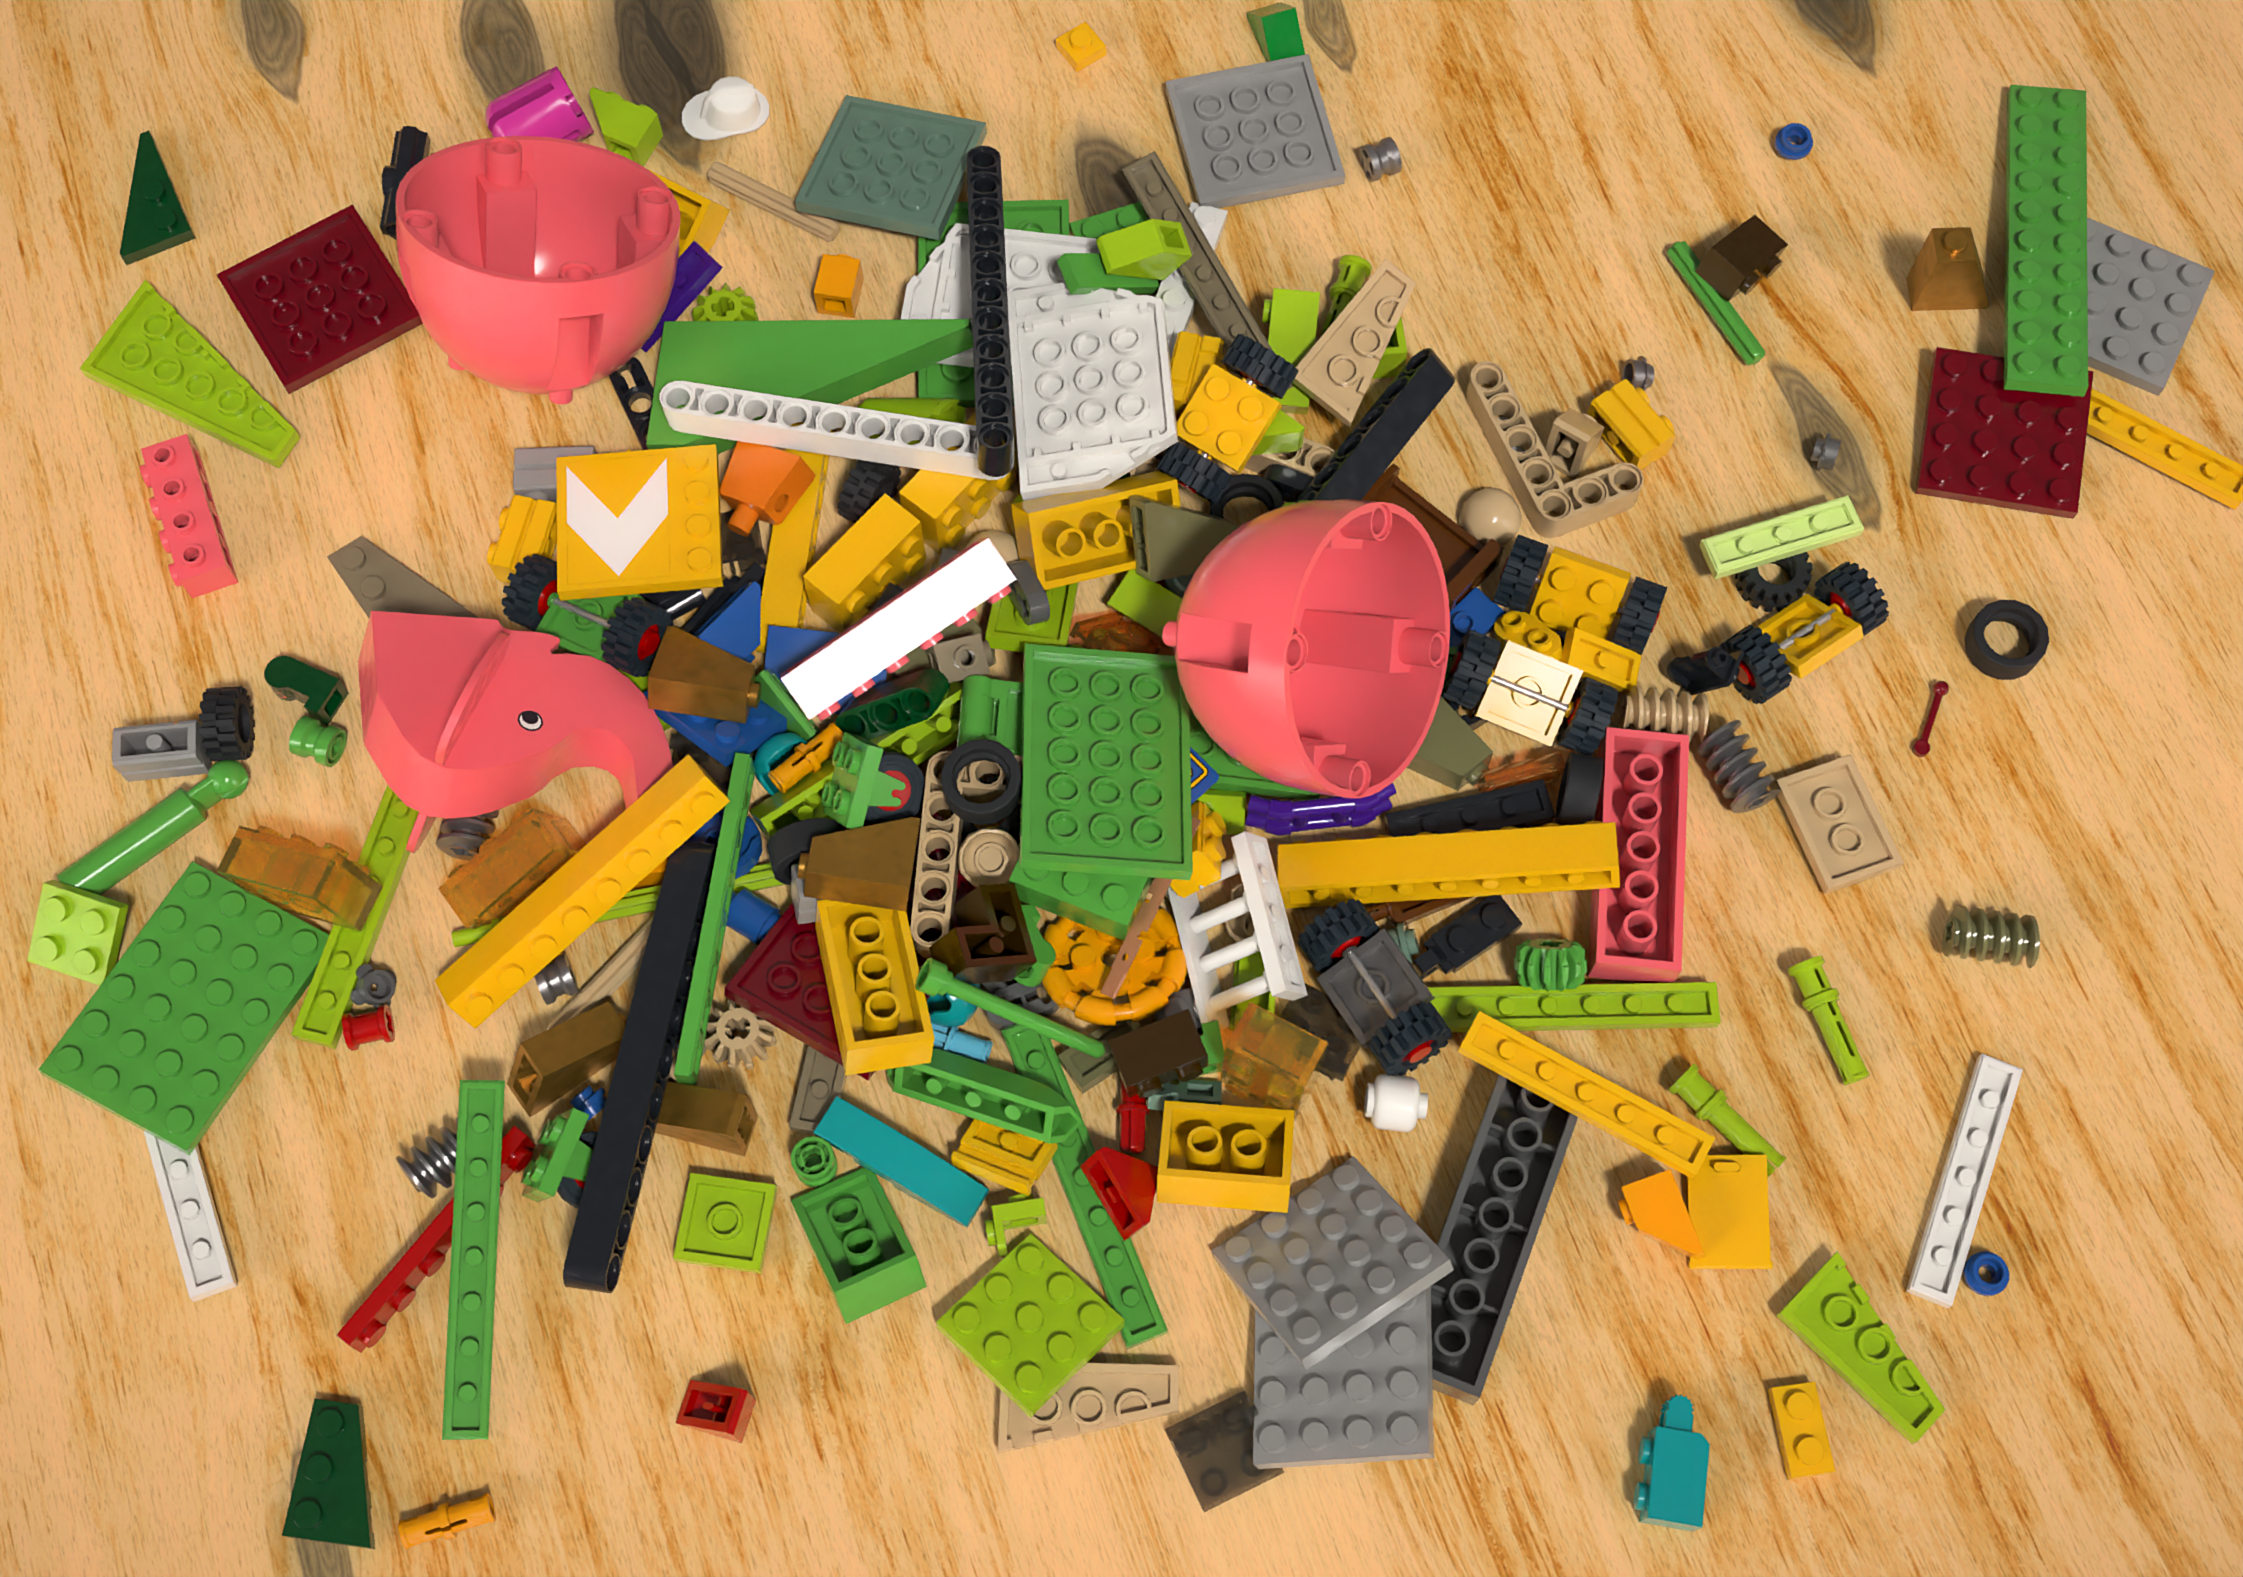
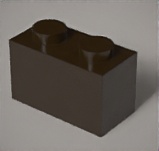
(1742, 258)
(1159, 1054)

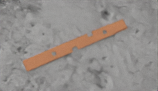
(1141, 922)

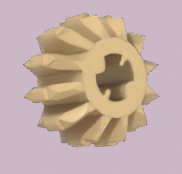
(736, 1048)

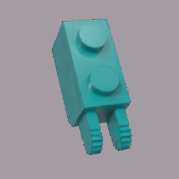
(1673, 1470)

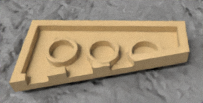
(1349, 351)
(1092, 1401)

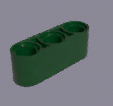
(895, 704)

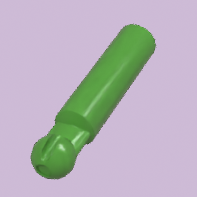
(155, 830)

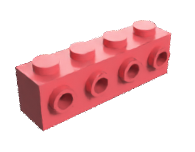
(188, 516)

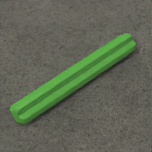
(1716, 305)

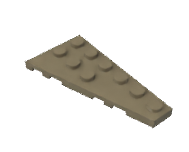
(387, 585)

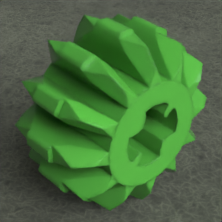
(1550, 964)

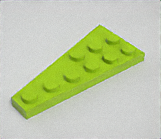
(174, 370)

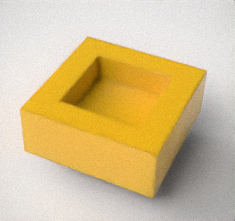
(1081, 46)

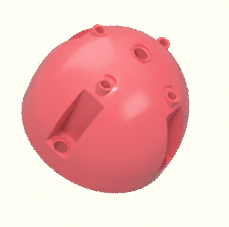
(537, 259)
(1317, 644)

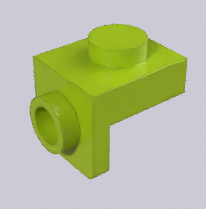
(1018, 1213)

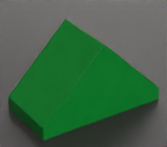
(1277, 31)

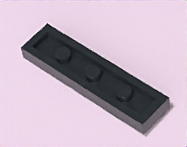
(1486, 811)

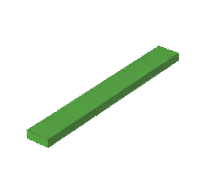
(715, 921)
(1112, 1257)
(473, 1260)

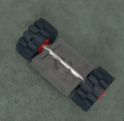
(1374, 987)

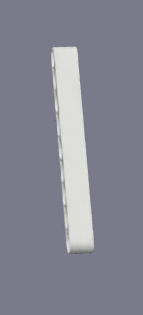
(818, 420)

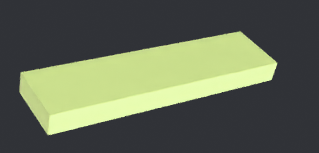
(1781, 537)

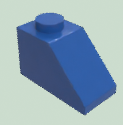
(736, 623)

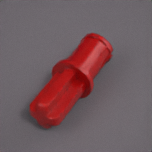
(1132, 1122)

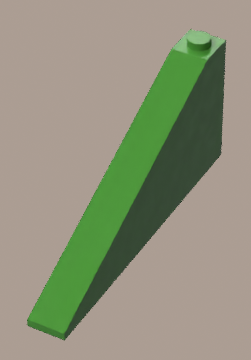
(796, 360)

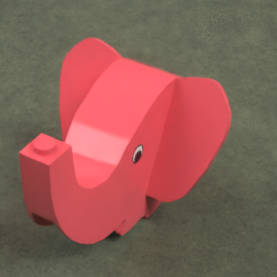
(488, 716)

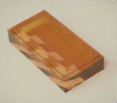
(1543, 767)

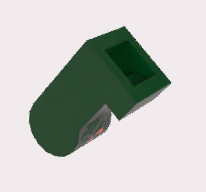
(308, 685)

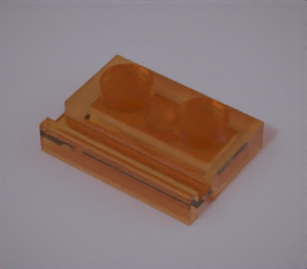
(1114, 634)

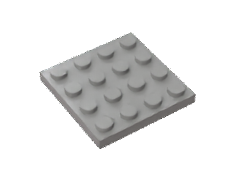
(1254, 132)
(2138, 306)
(1331, 1262)
(1353, 1405)

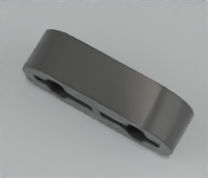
(1028, 594)
(1017, 994)

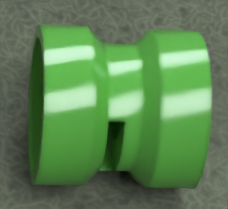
(318, 741)
(820, 1167)

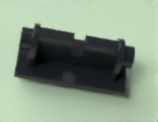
(1705, 670)

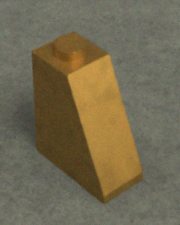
(1947, 273)
(701, 679)
(863, 865)
(565, 1057)
(707, 1117)

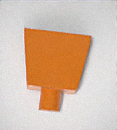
(762, 485)

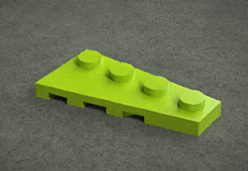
(1850, 1337)

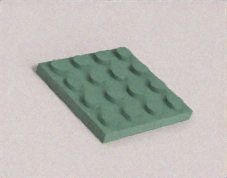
(891, 167)

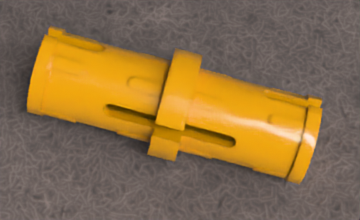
(806, 759)
(447, 1520)

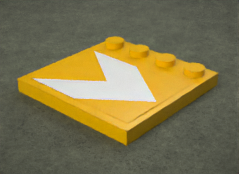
(638, 522)

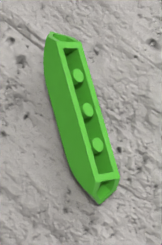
(988, 1096)

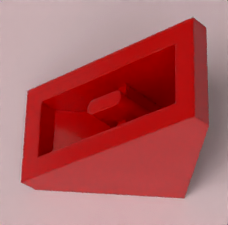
(1124, 1188)
(717, 1410)

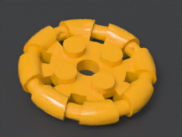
(1091, 973)

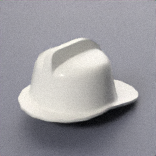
(725, 110)

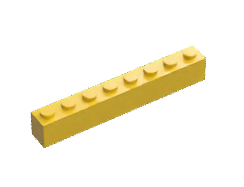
(1449, 865)
(581, 891)

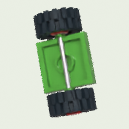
(611, 629)

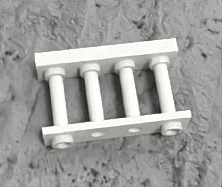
(1270, 937)

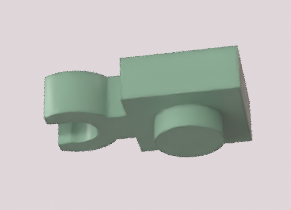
(1191, 1091)

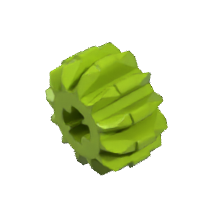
(725, 306)

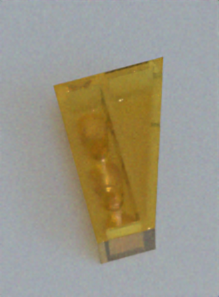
(510, 866)

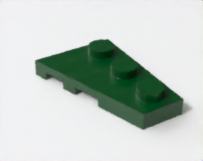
(331, 1485)

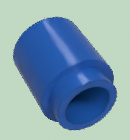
(751, 916)

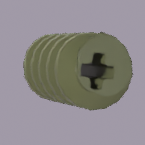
(1992, 933)

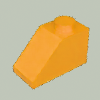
(1661, 1213)

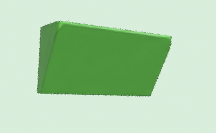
(779, 698)

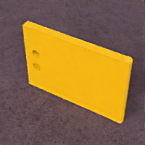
(1731, 1212)

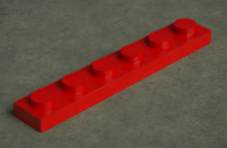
(423, 1258)

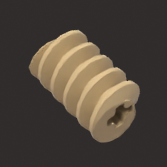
(1665, 712)

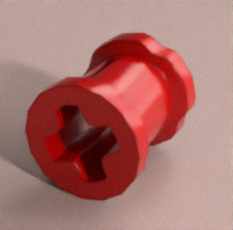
(368, 1027)

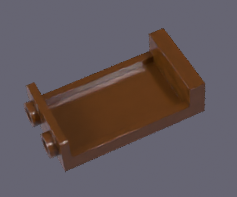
(1462, 556)

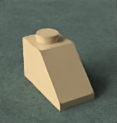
(1573, 441)

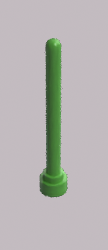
(937, 979)

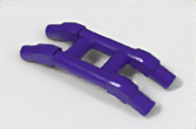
(1294, 816)

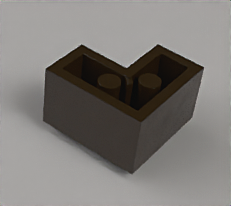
(990, 937)

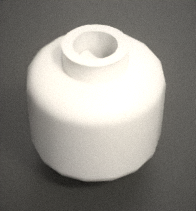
(1395, 1103)

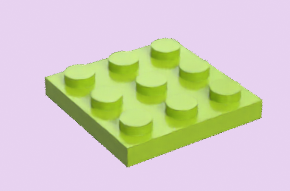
(1030, 1324)

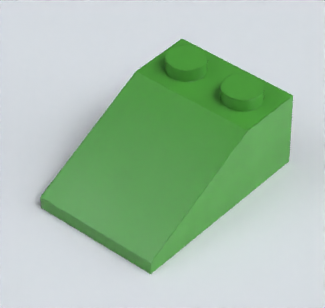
(859, 1244)

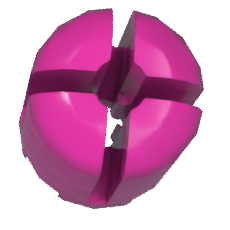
(539, 108)

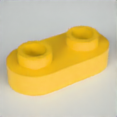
(1528, 632)

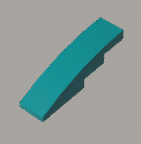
(901, 1162)

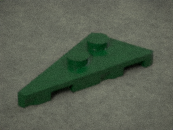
(154, 211)

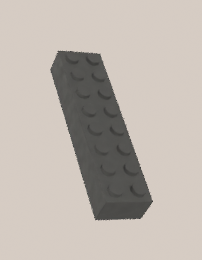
(1493, 1232)

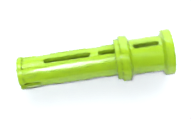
(1349, 282)
(1822, 1002)
(1711, 1105)

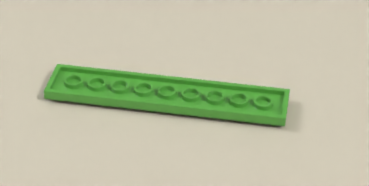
(2046, 242)

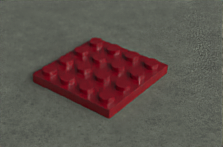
(320, 298)
(2000, 442)
(788, 985)

